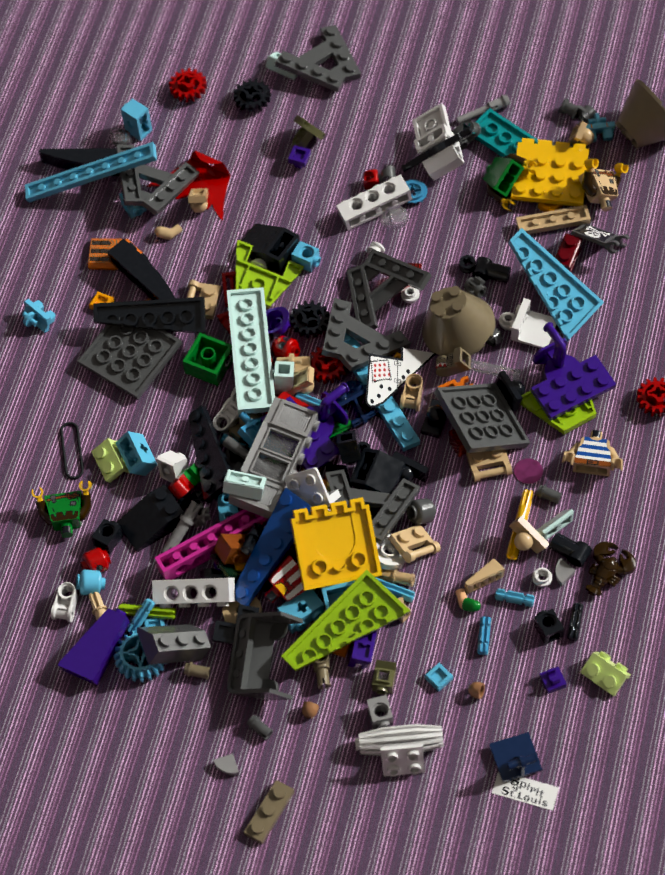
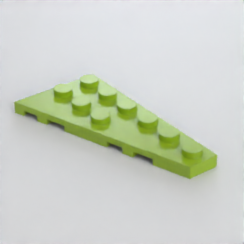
(356, 613)

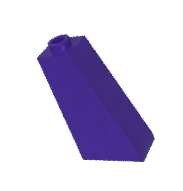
(96, 647)

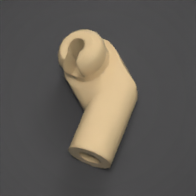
(167, 233)

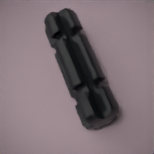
(575, 621)

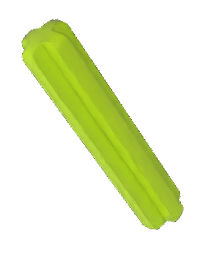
(156, 612)

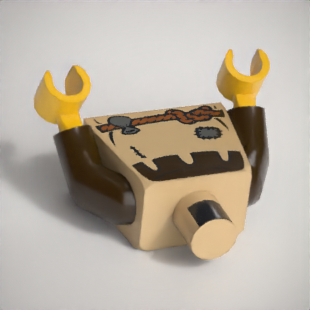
(601, 185)

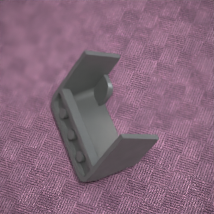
(253, 654)

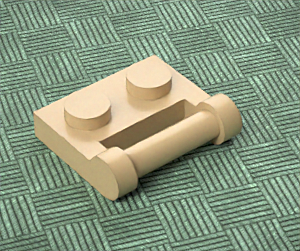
(209, 292)
(488, 459)
(413, 538)

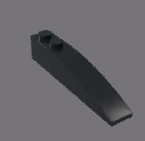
(73, 158)
(139, 270)

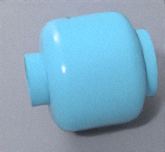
(89, 582)

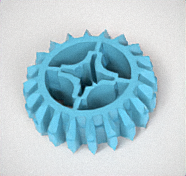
(125, 654)

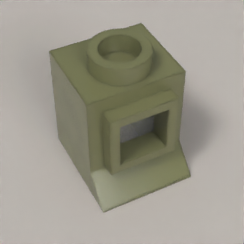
(384, 677)

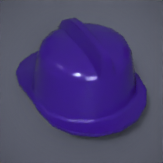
(277, 321)

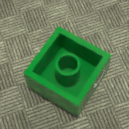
(208, 359)

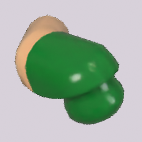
(467, 603)

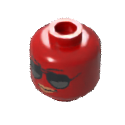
(284, 345)
(96, 560)

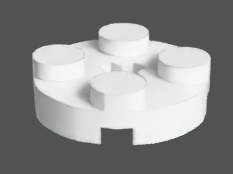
(389, 561)

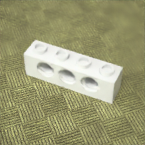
(382, 199)
(163, 588)

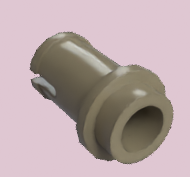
(196, 671)

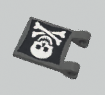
(600, 237)

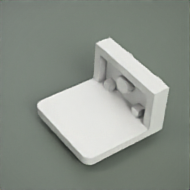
(529, 325)
(310, 487)

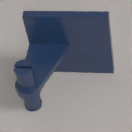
(355, 390)
(515, 757)

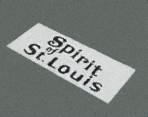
(527, 791)

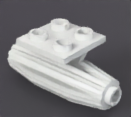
(401, 746)

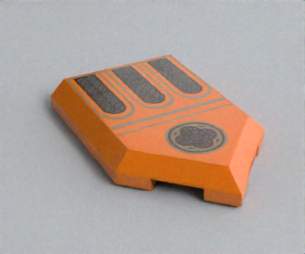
(98, 253)

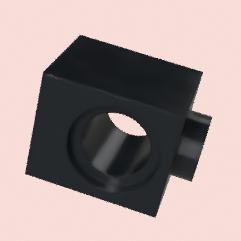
(107, 543)
(552, 633)

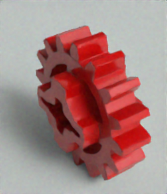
(188, 85)
(330, 367)
(654, 398)

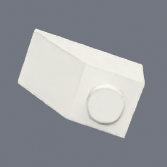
(171, 465)

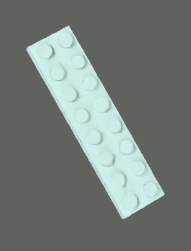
(250, 350)

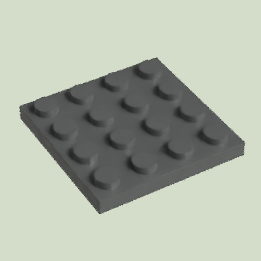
(129, 356)
(481, 417)

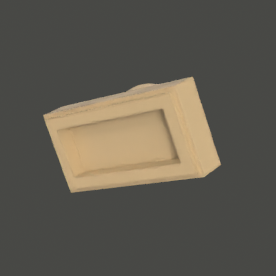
(581, 134)
(198, 199)
(303, 381)
(527, 536)

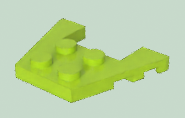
(253, 276)
(565, 422)

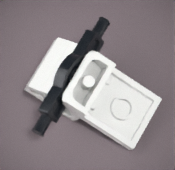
(436, 143)

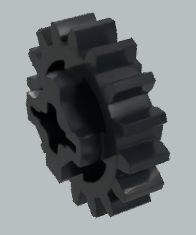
(251, 95)
(310, 319)

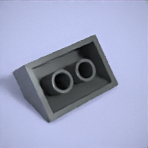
(173, 643)

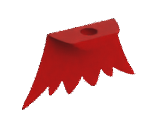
(213, 178)

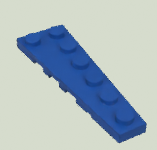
(270, 548)

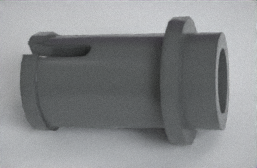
(548, 494)
(259, 727)

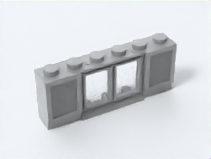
(277, 452)

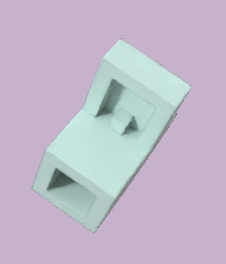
(283, 376)

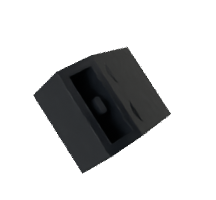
(272, 245)

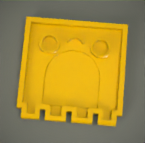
(557, 174)
(334, 544)

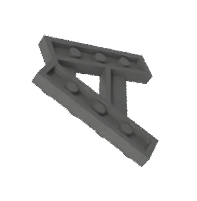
(308, 64)
(170, 184)
(399, 274)
(374, 342)
(391, 505)

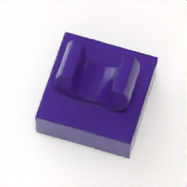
(299, 156)
(553, 680)

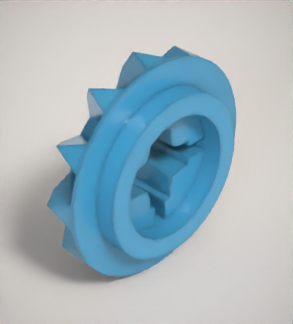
(420, 190)

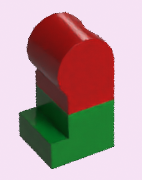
(185, 481)

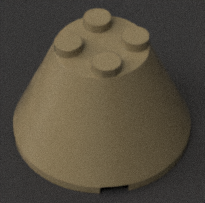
(642, 117)
(457, 321)

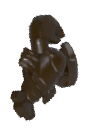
(608, 567)

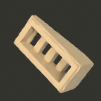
(488, 574)

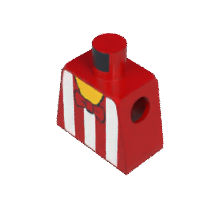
(285, 581)

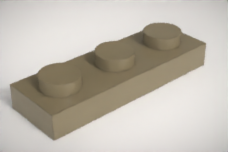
(269, 812)

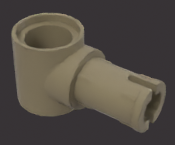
(321, 669)

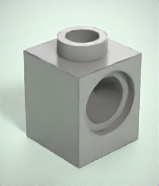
(379, 704)

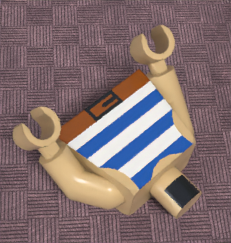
(593, 456)

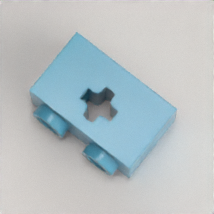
(136, 119)
(136, 453)
(304, 606)

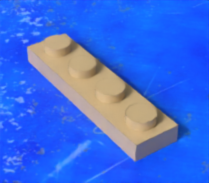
(554, 219)

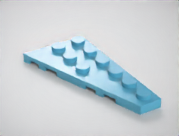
(562, 292)

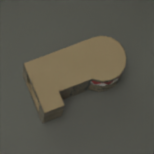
(452, 363)

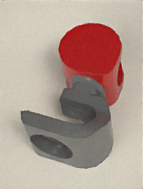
(373, 178)

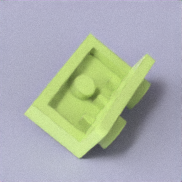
(109, 460)
(605, 672)

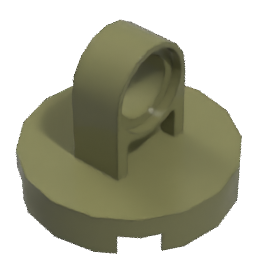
(305, 132)

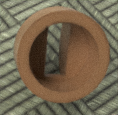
(476, 689)
(310, 709)

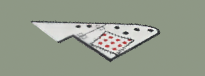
(390, 373)

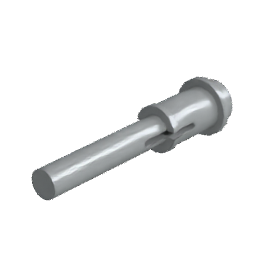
(495, 104)

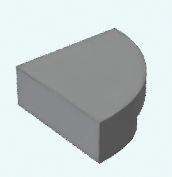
(563, 572)
(227, 765)

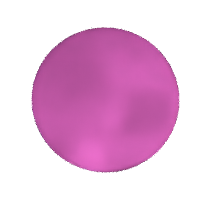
(528, 471)

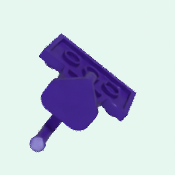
(566, 379)
(322, 448)

